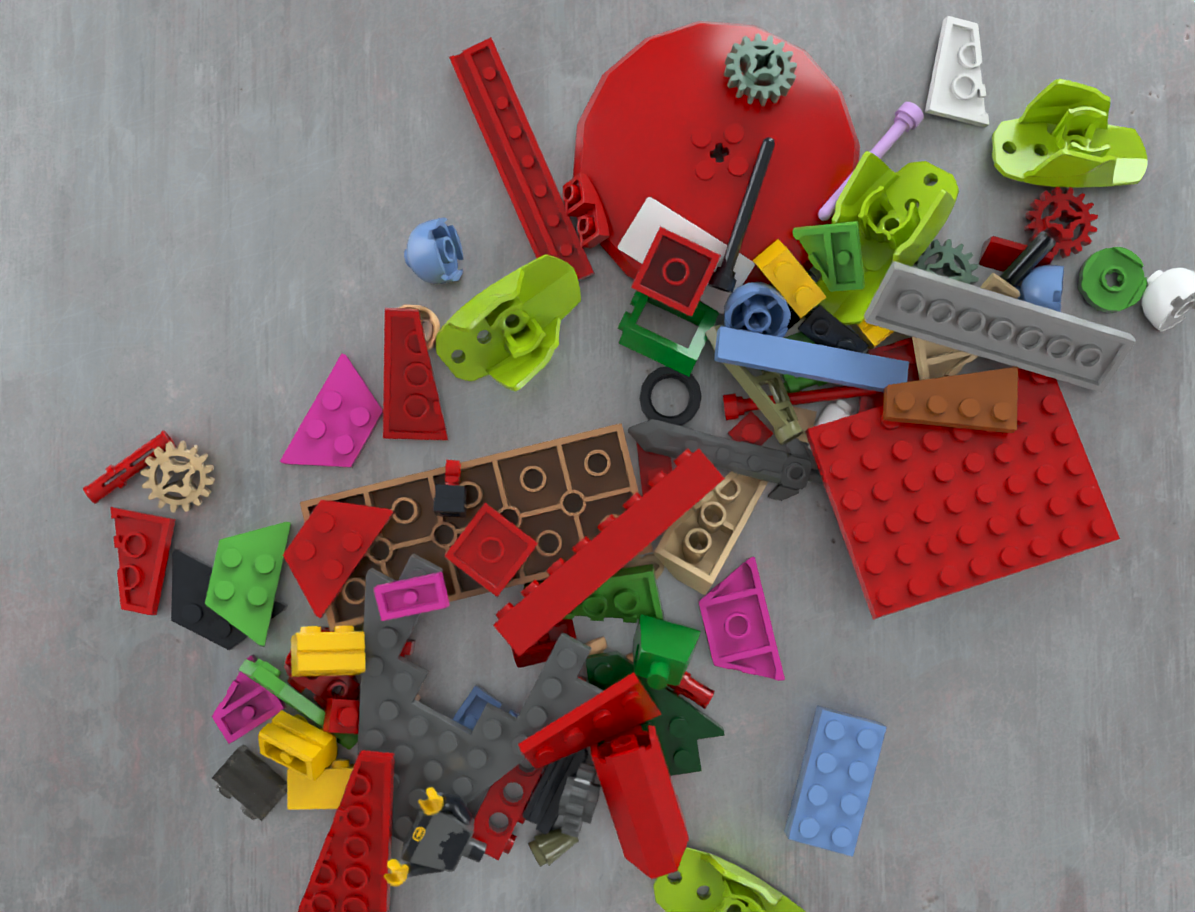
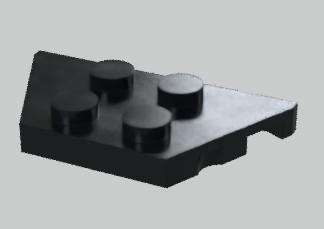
(188, 606)

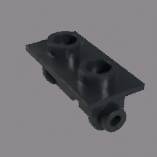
(829, 331)

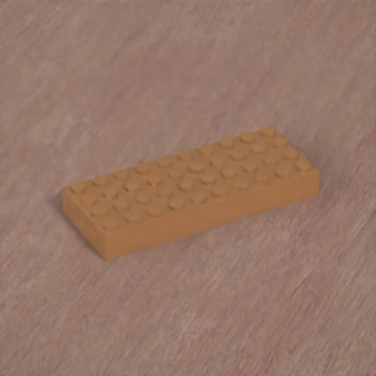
(545, 489)

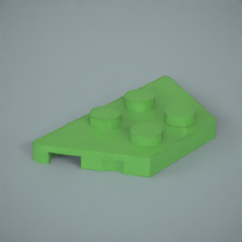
(248, 578)

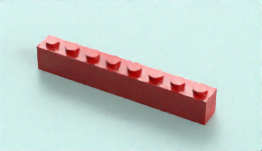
(607, 552)

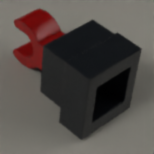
(450, 498)

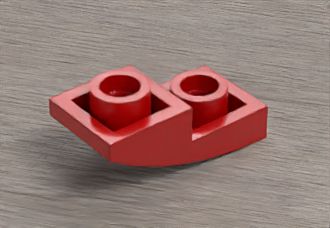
(584, 203)

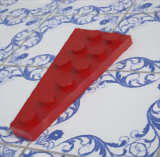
(358, 843)

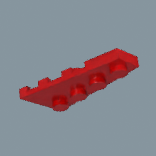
(410, 388)
(599, 718)

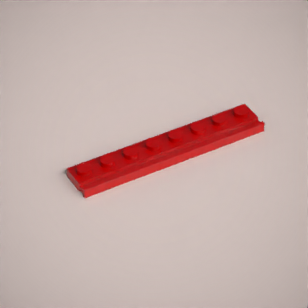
(518, 156)

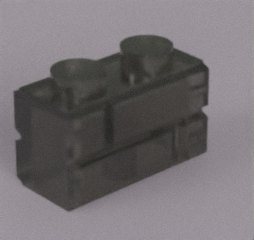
(250, 783)

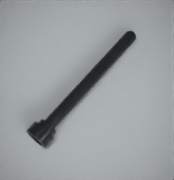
(723, 277)

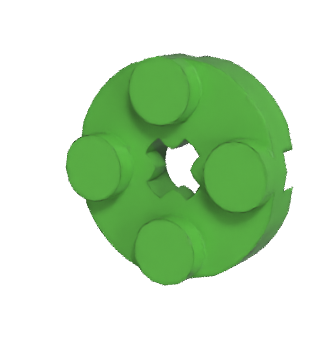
(1130, 275)

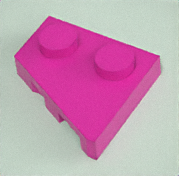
(245, 707)

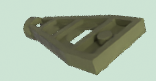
(780, 414)

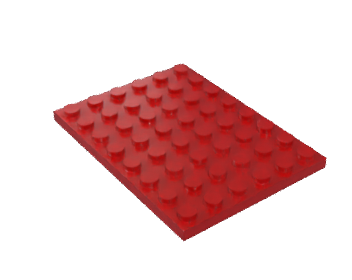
(959, 505)

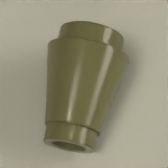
(551, 846)

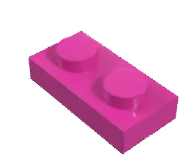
(411, 596)

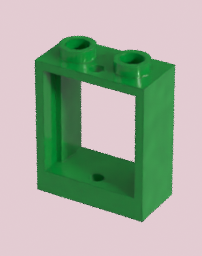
(660, 348)

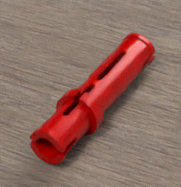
(97, 489)

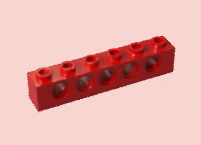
(497, 801)

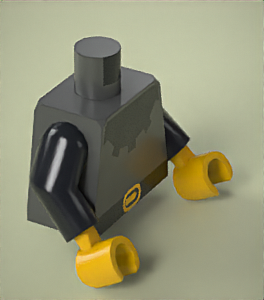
(437, 839)

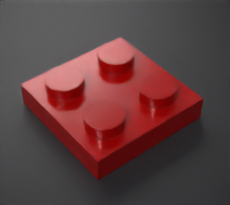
(491, 549)

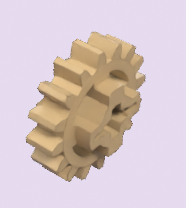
(186, 486)

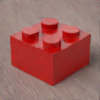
(675, 271)

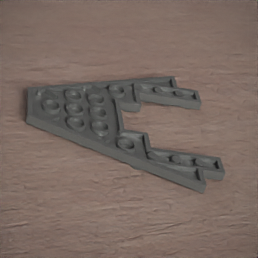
(429, 745)

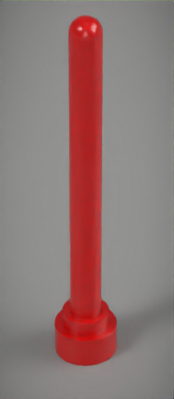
(737, 406)

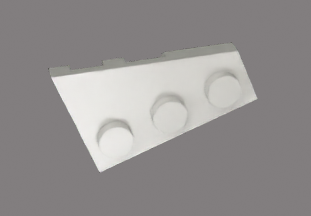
(956, 77)

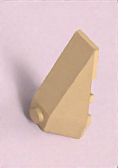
(705, 535)

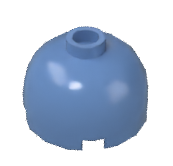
(434, 252)
(1043, 286)
(757, 309)

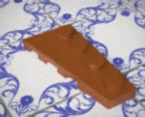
(960, 401)

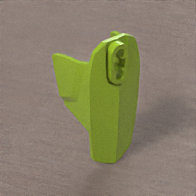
(888, 223)

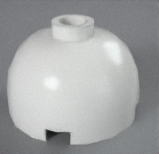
(1168, 297)

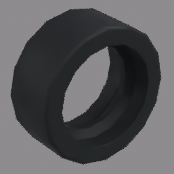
(664, 373)

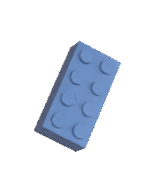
(835, 780)

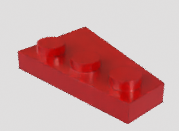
(143, 556)

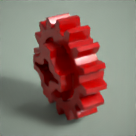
(1060, 209)

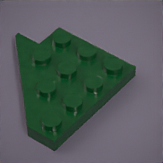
(677, 726)

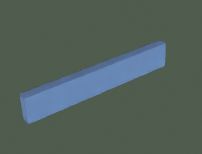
(808, 360)

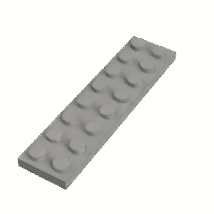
(998, 327)

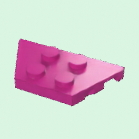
(336, 422)
(740, 624)

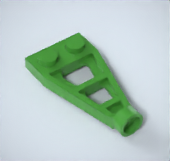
(267, 677)

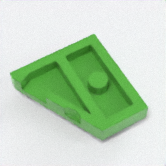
(835, 253)

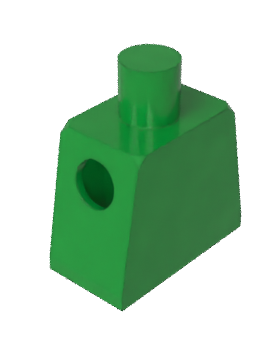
(662, 651)

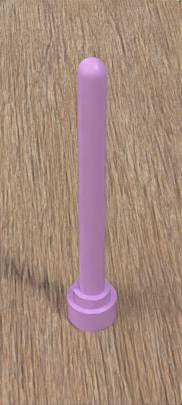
(905, 119)

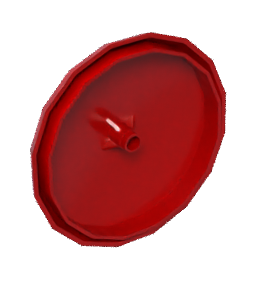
(671, 110)

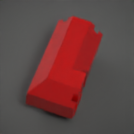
(642, 800)

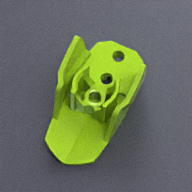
(1073, 139)
(521, 323)
(729, 888)

